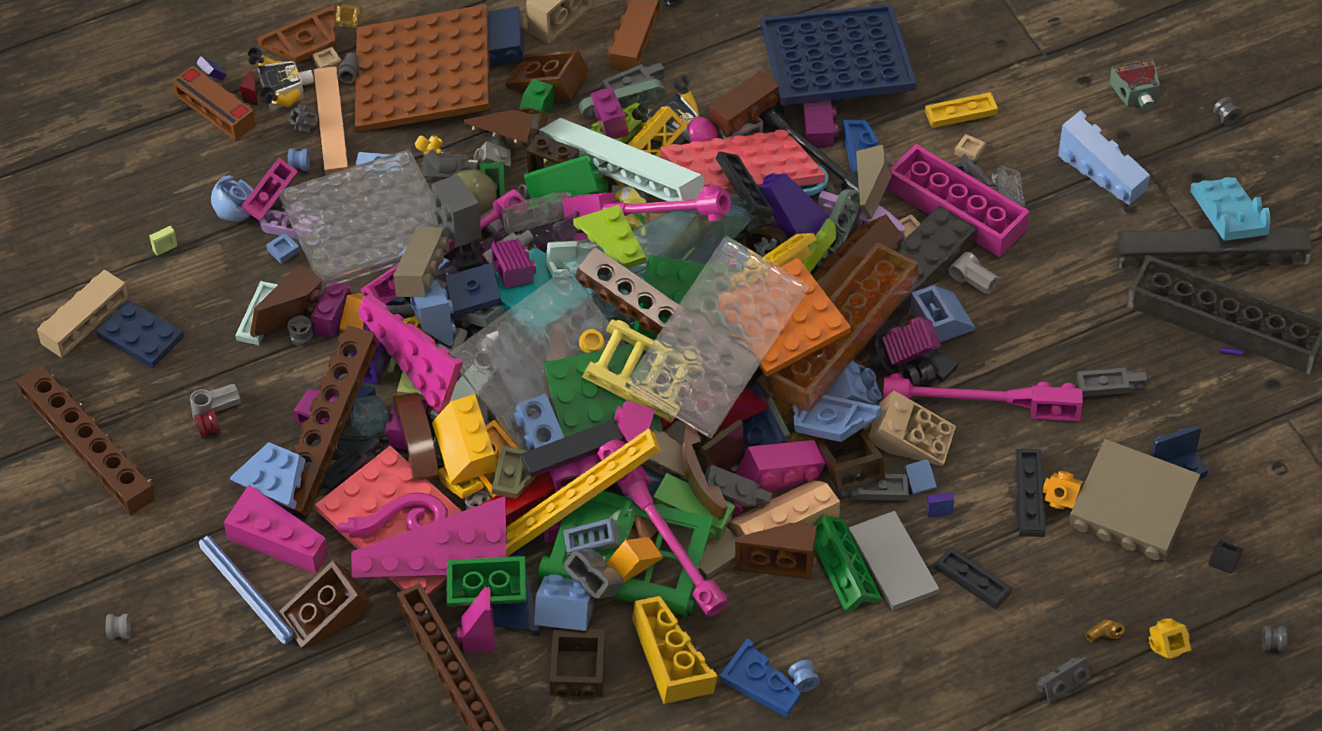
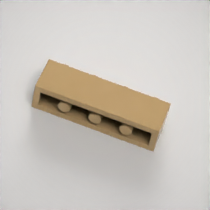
(82, 313)

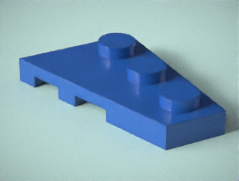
(758, 679)

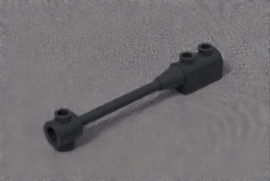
(775, 119)

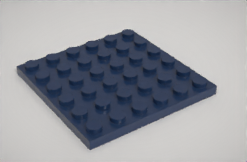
(837, 54)

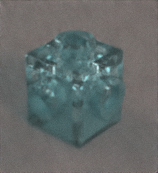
(369, 415)

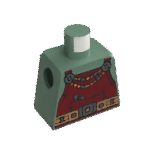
(1136, 83)

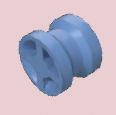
(299, 159)
(804, 676)

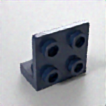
(1181, 449)

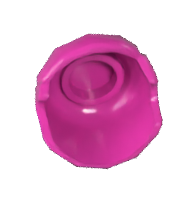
(702, 130)

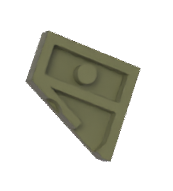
(511, 474)

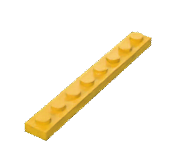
(581, 490)

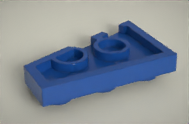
(857, 137)

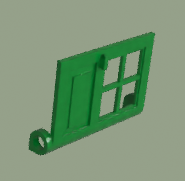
(624, 511)

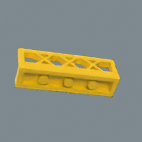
(650, 130)
(791, 249)

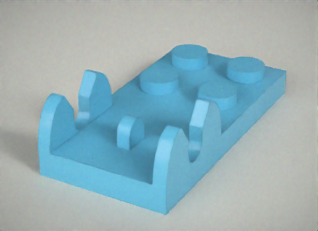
(1231, 209)

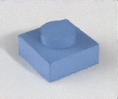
(283, 248)

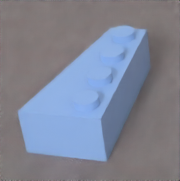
(1101, 160)

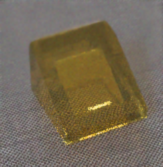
(348, 15)

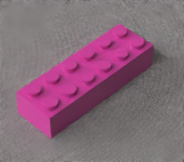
(932, 182)

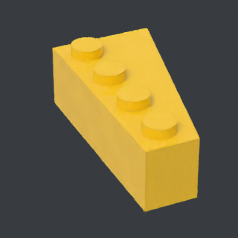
(674, 662)

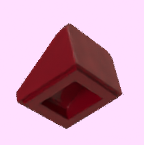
(249, 90)

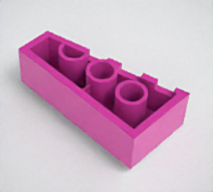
(274, 532)

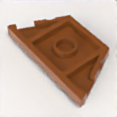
(303, 37)

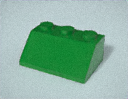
(574, 176)
(470, 576)

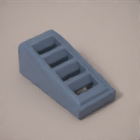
(599, 526)

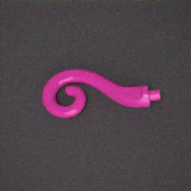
(372, 523)

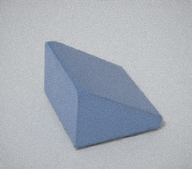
(920, 477)

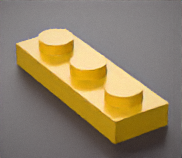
(961, 110)

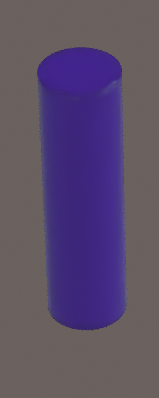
(1231, 351)

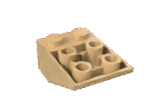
(911, 430)

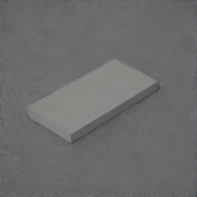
(893, 560)

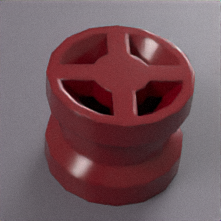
(207, 424)

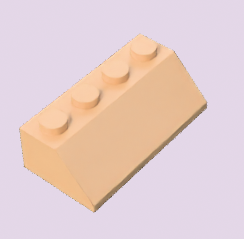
(798, 506)

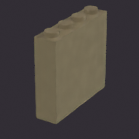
(1134, 500)

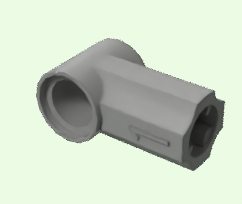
(969, 269)
(216, 400)

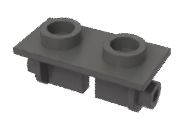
(971, 168)
(1069, 676)

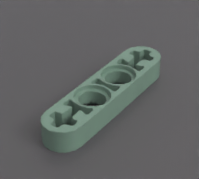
(652, 90)
(849, 214)

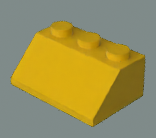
(464, 440)

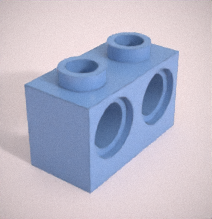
(546, 421)

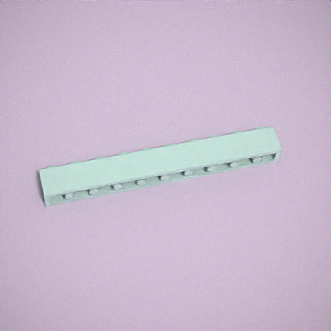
(628, 163)

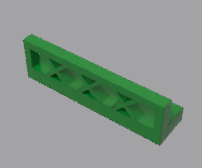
(840, 563)

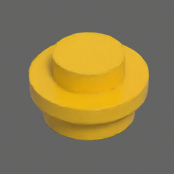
(591, 341)

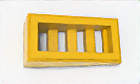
(463, 488)

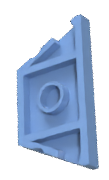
(835, 418)
(273, 473)

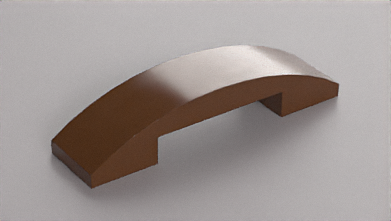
(417, 436)
(710, 497)

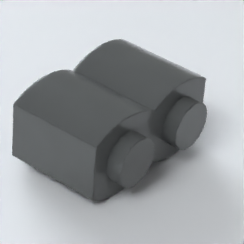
(594, 574)

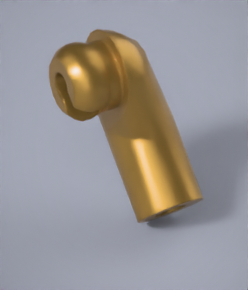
(1105, 629)

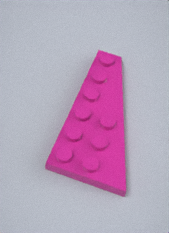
(415, 352)
(425, 550)

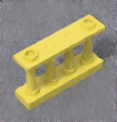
(599, 373)

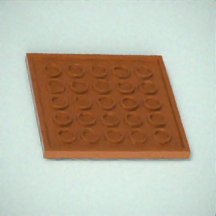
(422, 68)

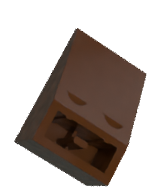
(518, 124)

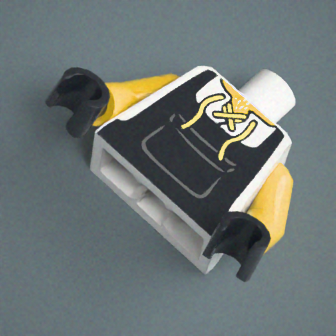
(279, 80)
(682, 105)

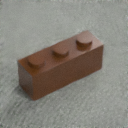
(744, 103)

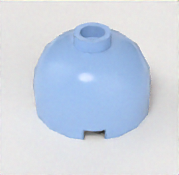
(229, 197)

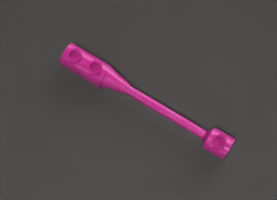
(710, 202)
(384, 287)
(1043, 400)
(634, 485)

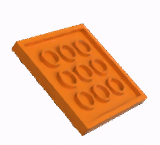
(809, 328)

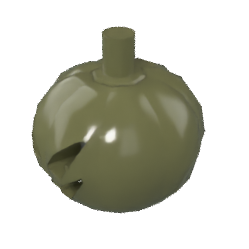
(481, 187)

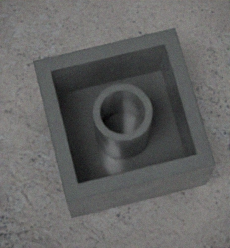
(456, 210)

